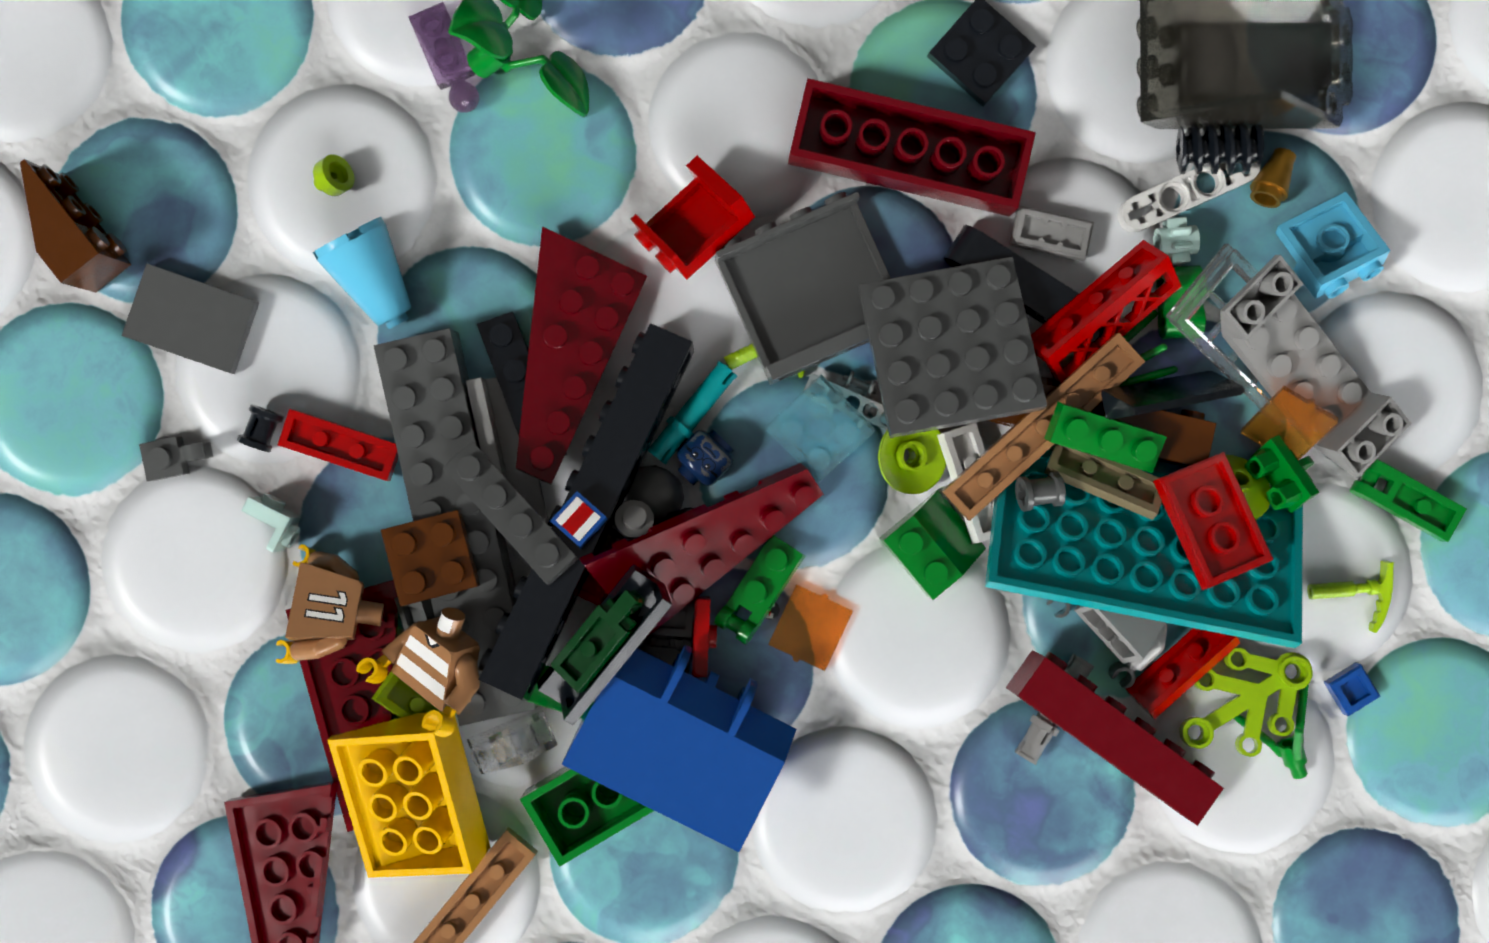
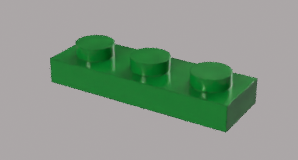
(1105, 437)

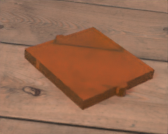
(1293, 418)
(810, 627)

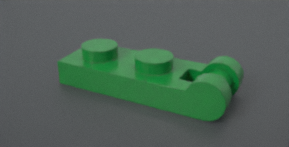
(1409, 500)
(760, 588)

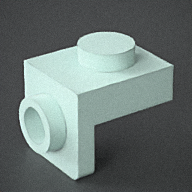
(272, 512)

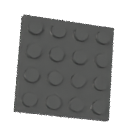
(952, 347)

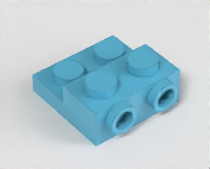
(1333, 246)

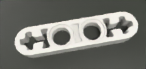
(1189, 194)

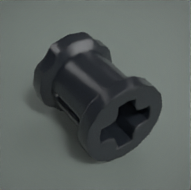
(260, 428)

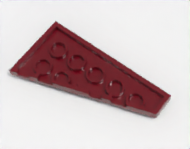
(708, 541)

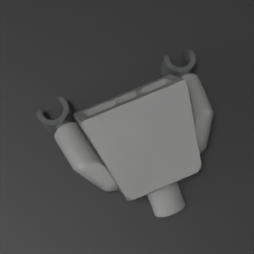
(1130, 638)

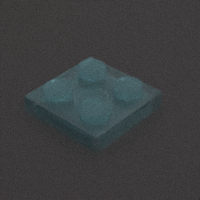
(820, 428)

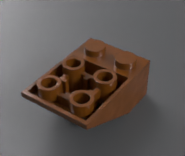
(69, 231)

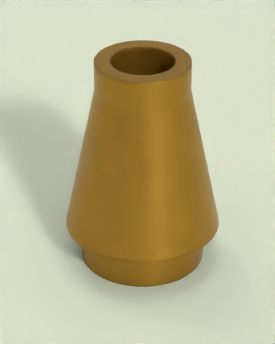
(1274, 179)

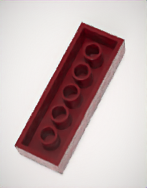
(911, 147)

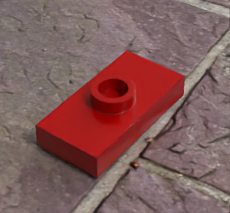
(704, 636)

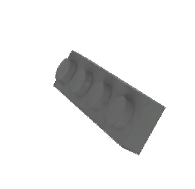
(510, 513)

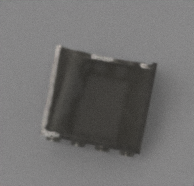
(1244, 63)

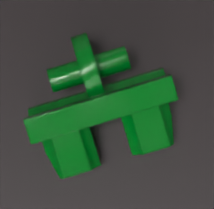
(1285, 474)

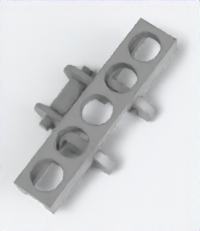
(864, 401)

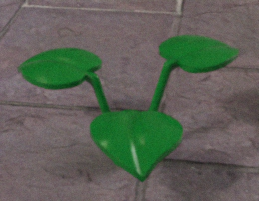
(482, 26)

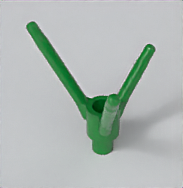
(1291, 747)

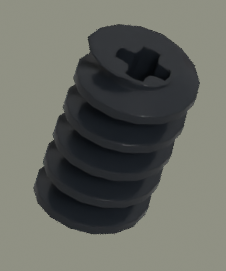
(1219, 147)

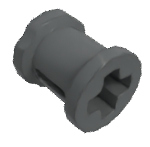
(1040, 491)

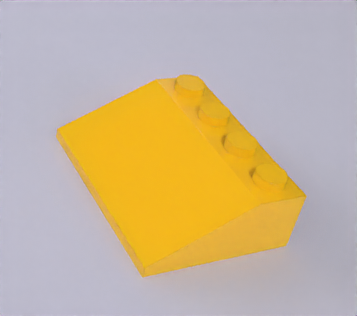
(410, 799)

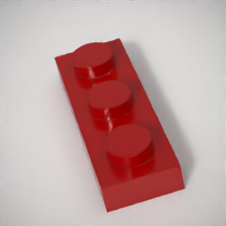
(339, 445)
(1180, 669)

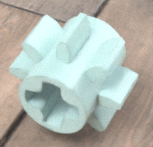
(1177, 239)

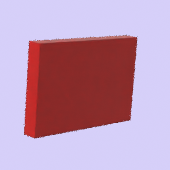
(1213, 520)

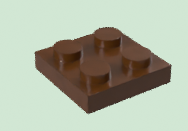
(430, 557)

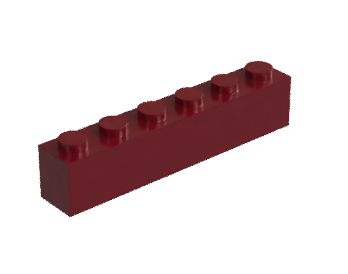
(1114, 736)

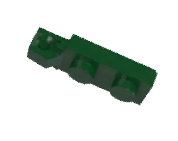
(597, 640)

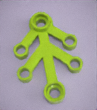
(1252, 698)

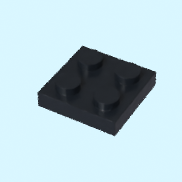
(981, 51)

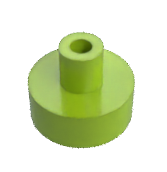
(333, 175)

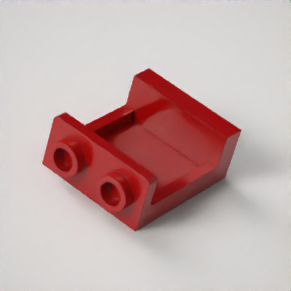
(694, 221)

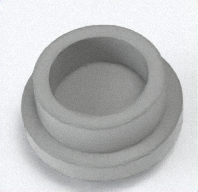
(633, 519)

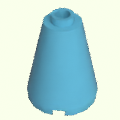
(368, 272)

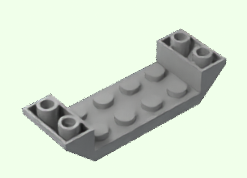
(1290, 349)

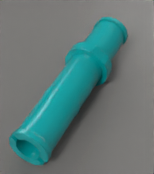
(692, 412)

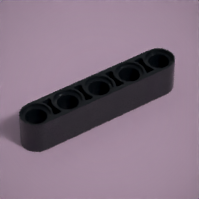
(1040, 291)

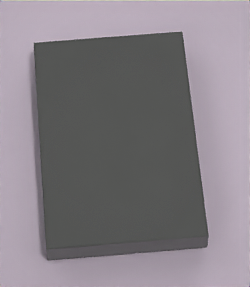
(190, 319)

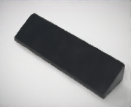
(1167, 394)

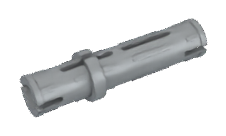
(1042, 728)

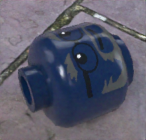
(704, 458)

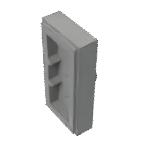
(1051, 233)

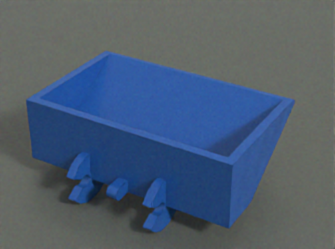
(682, 746)

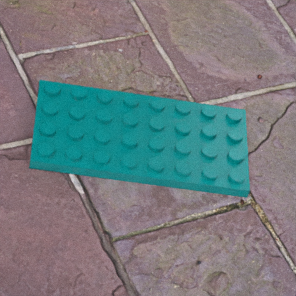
(1137, 567)

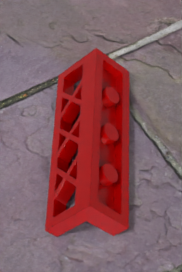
(1103, 305)

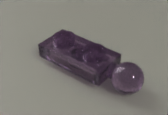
(445, 56)

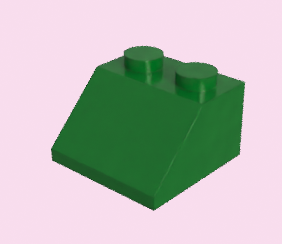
(933, 545)

